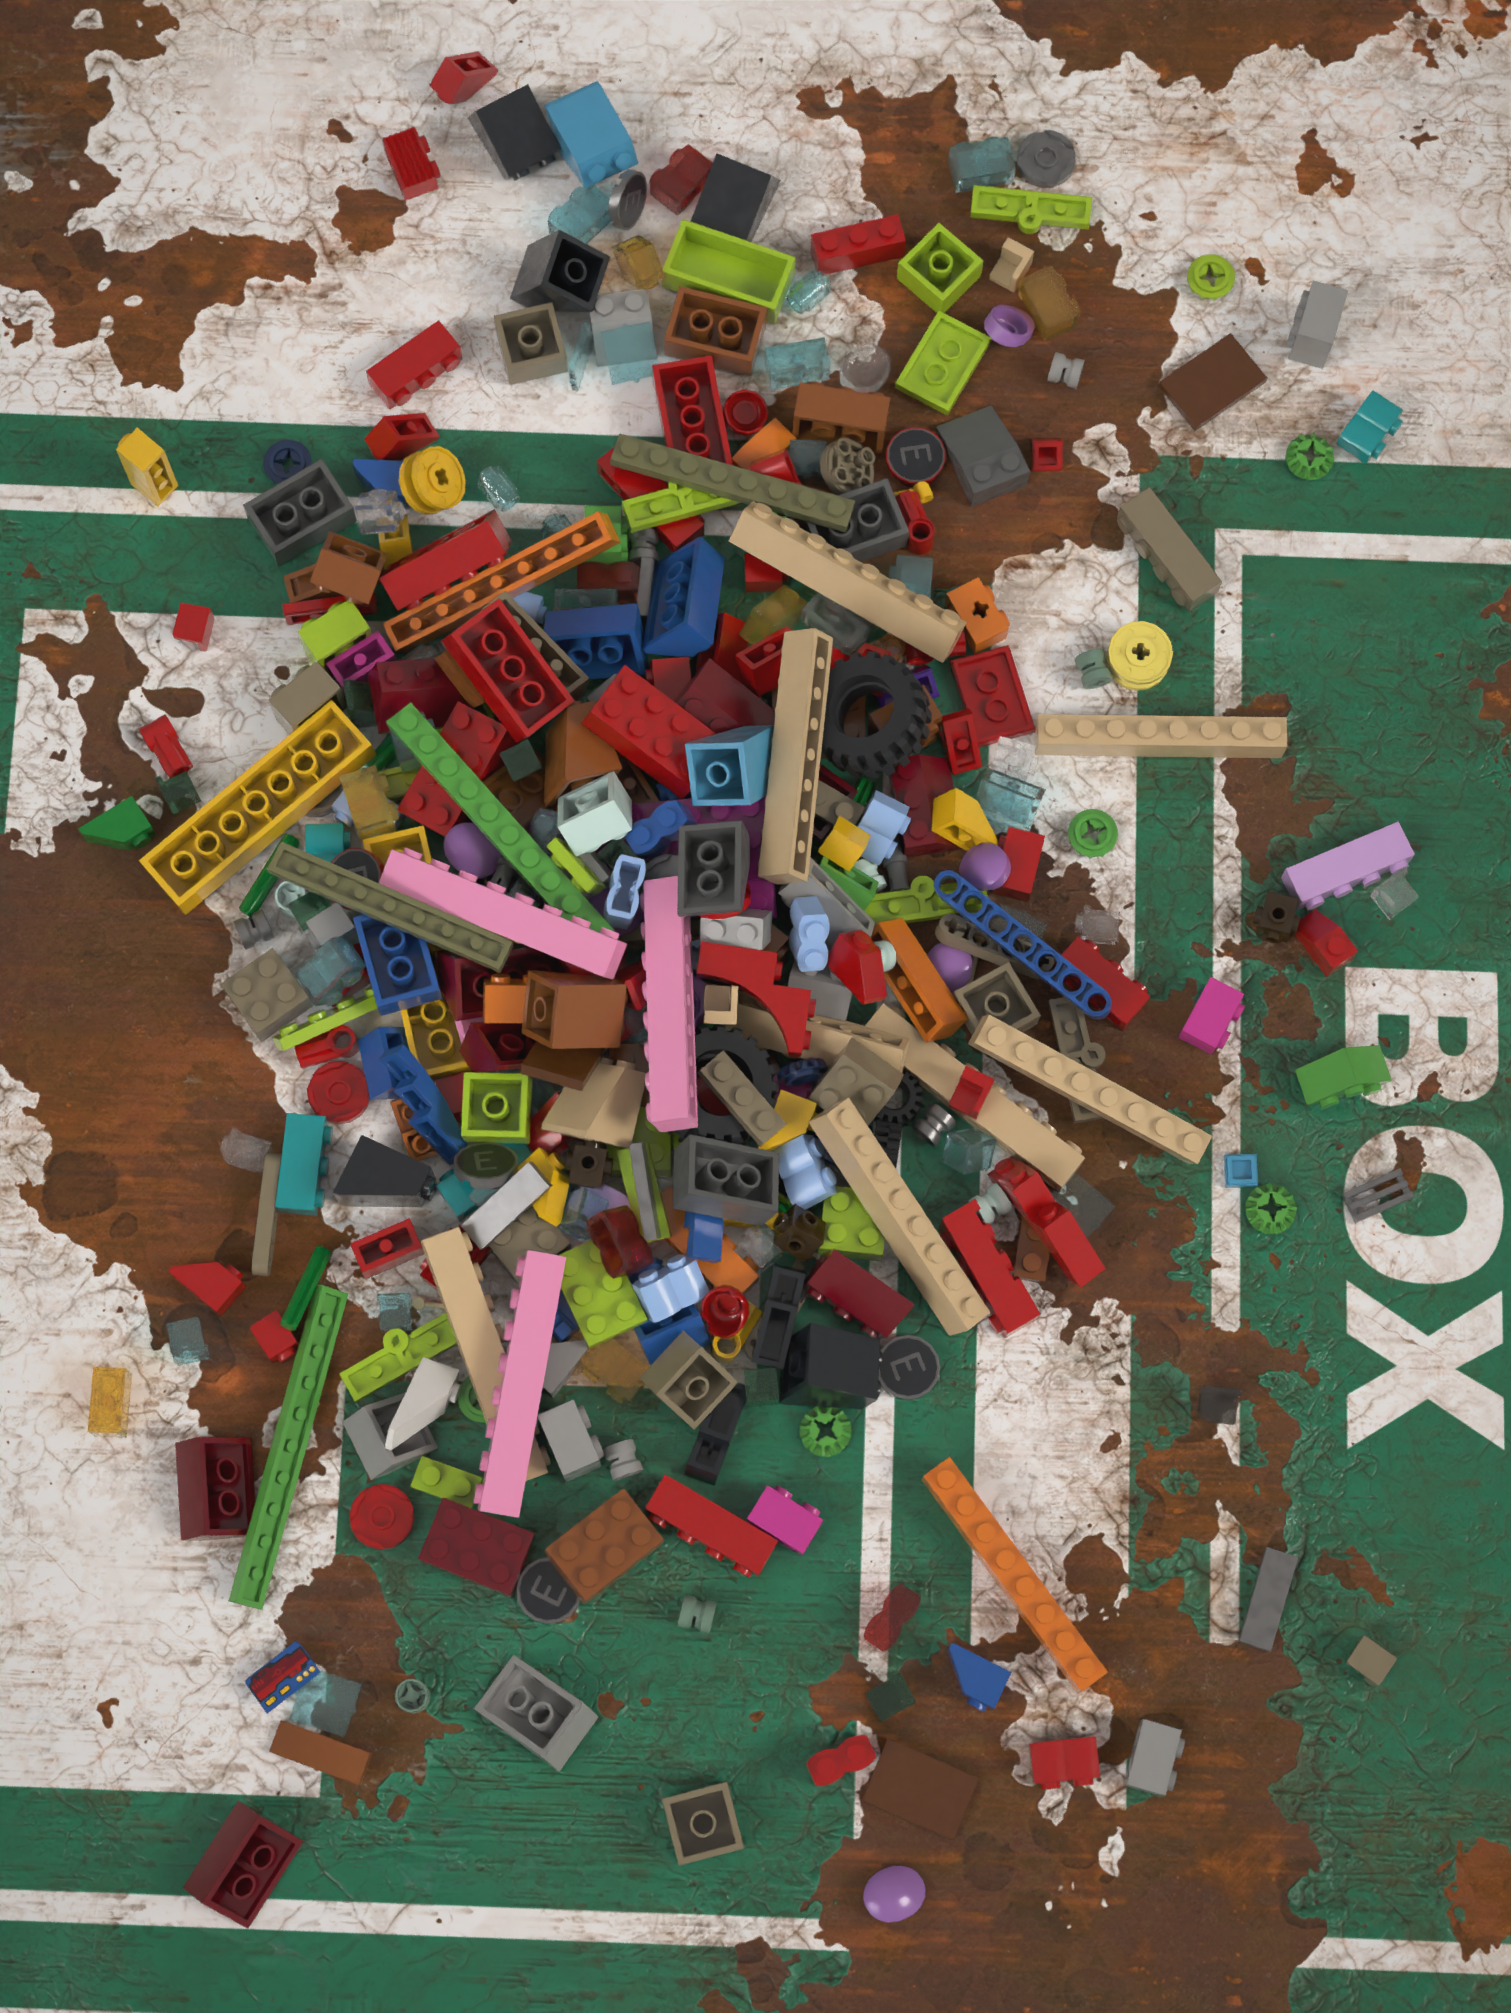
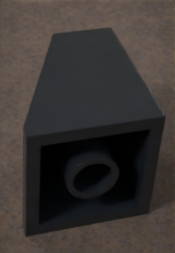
(515, 133)
(734, 198)
(560, 272)
(383, 1178)
(831, 1369)

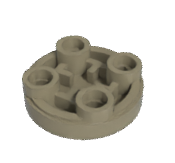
(847, 466)

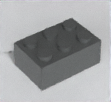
(300, 512)
(873, 526)
(726, 1180)

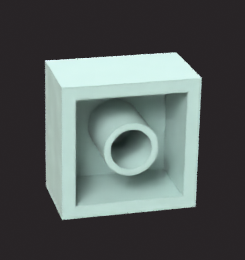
(595, 814)

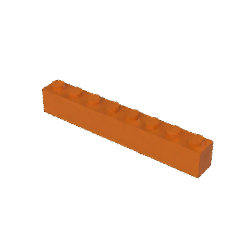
(512, 575)
(1014, 1575)

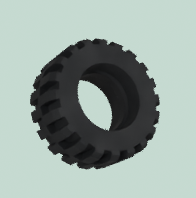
(897, 738)
(752, 1063)

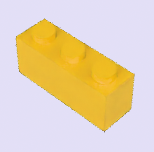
(146, 466)

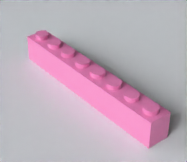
(503, 914)
(669, 1008)
(521, 1383)

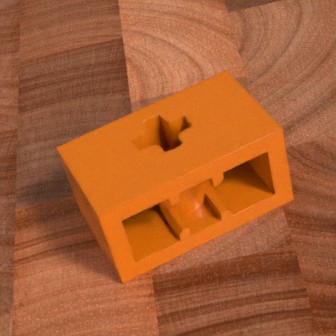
(978, 631)

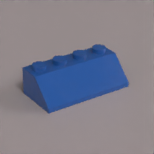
(684, 601)

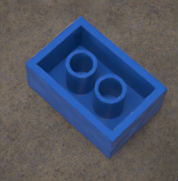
(600, 638)
(396, 966)

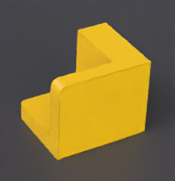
(844, 843)

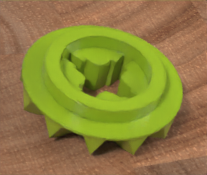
(1219, 268)

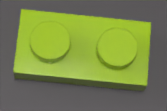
(583, 877)
(445, 1481)

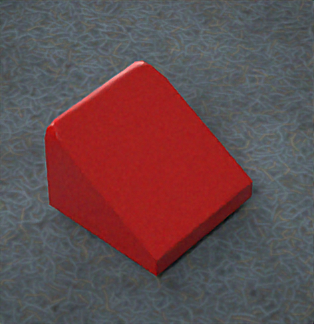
(1047, 454)

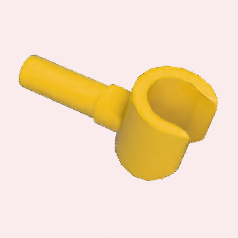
(923, 491)

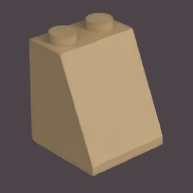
(604, 1108)

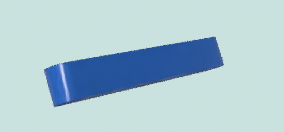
(1014, 931)

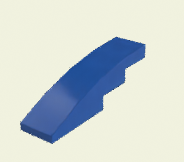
(431, 1112)
(704, 1237)

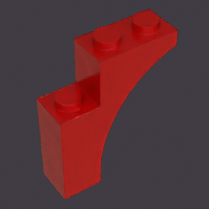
(754, 974)
(1048, 1219)

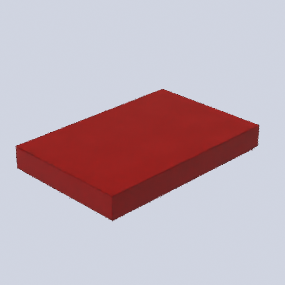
(994, 694)

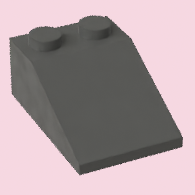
(983, 455)
(712, 868)

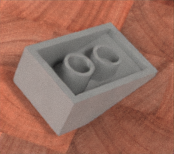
(536, 1712)

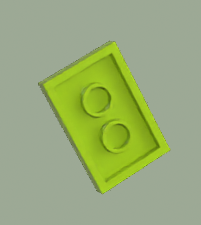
(943, 363)
(597, 1301)

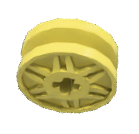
(1154, 649)

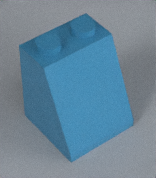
(590, 134)
(730, 766)

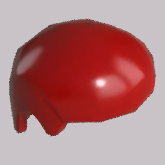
(745, 412)
(725, 1311)

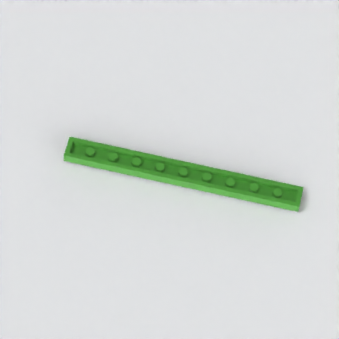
(491, 817)
(288, 1447)

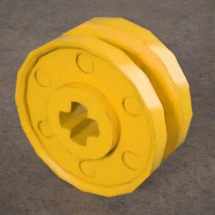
(432, 480)

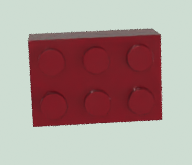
(477, 1547)

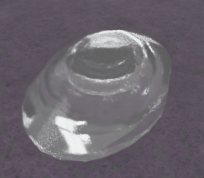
(865, 368)

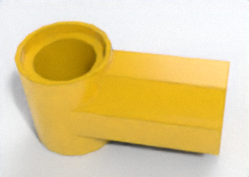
(737, 1340)

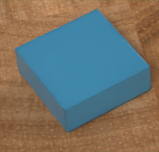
(1240, 1170)

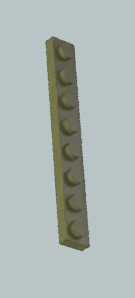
(732, 482)
(390, 907)

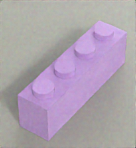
(1348, 866)

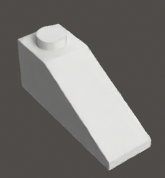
(424, 1400)

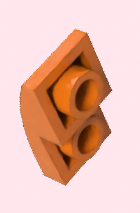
(767, 441)
(415, 1144)

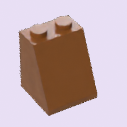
(575, 754)
(574, 1010)

